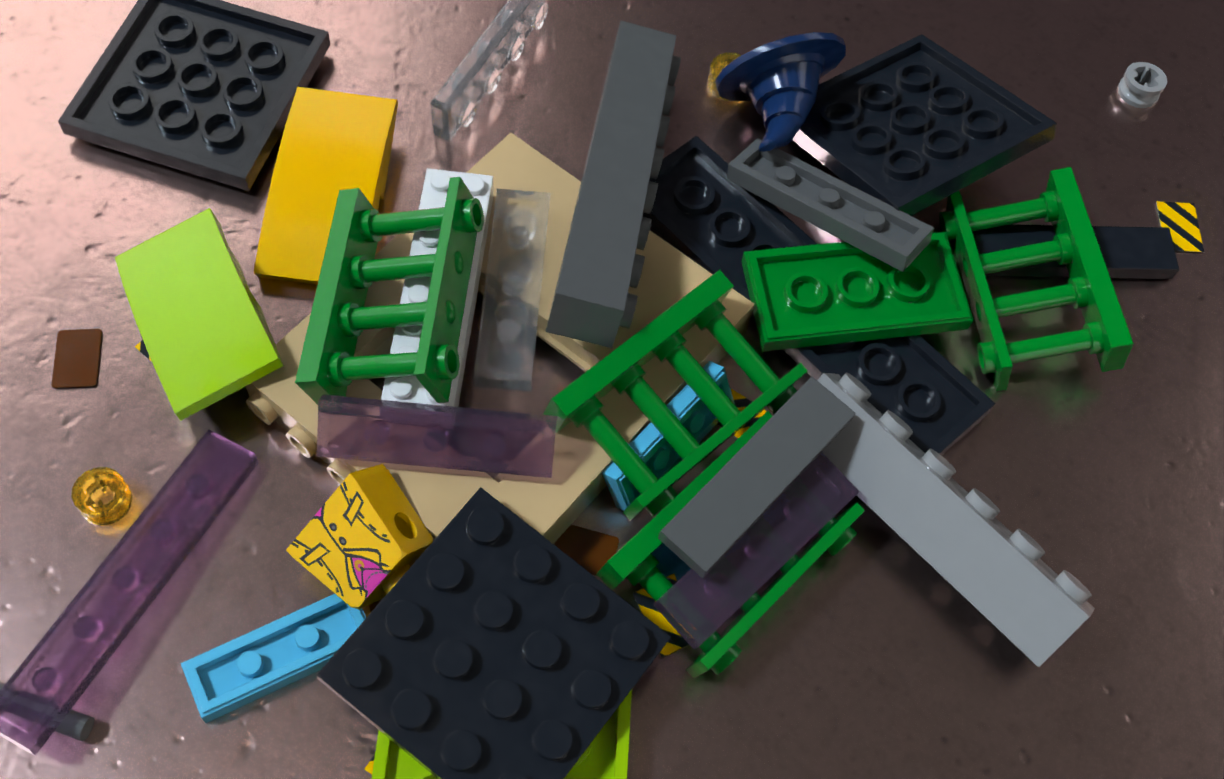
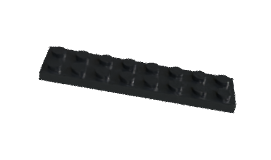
(719, 221)

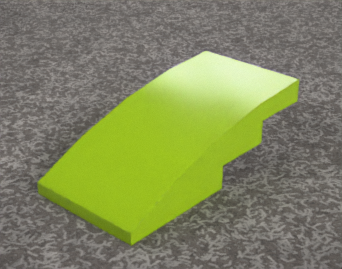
(197, 314)

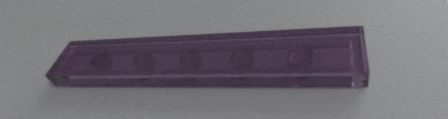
(120, 591)

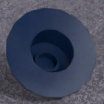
(782, 81)

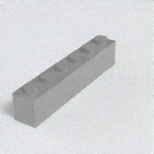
(955, 528)

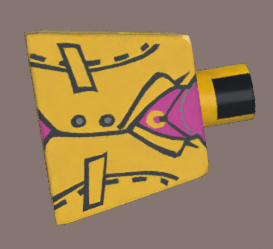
(362, 538)

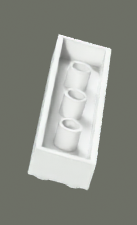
(417, 289)

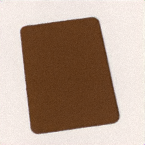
(76, 358)
(587, 547)

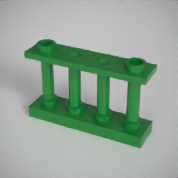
(351, 268)
(1087, 288)
(624, 372)
(638, 564)

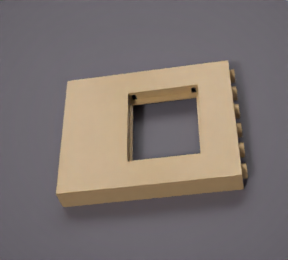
(578, 462)

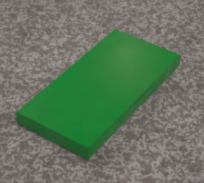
(849, 296)

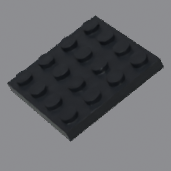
(197, 86)
(918, 126)
(494, 653)

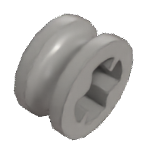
(1142, 95)

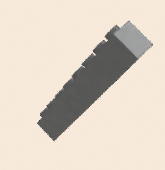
(616, 189)

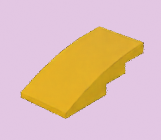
(326, 147)

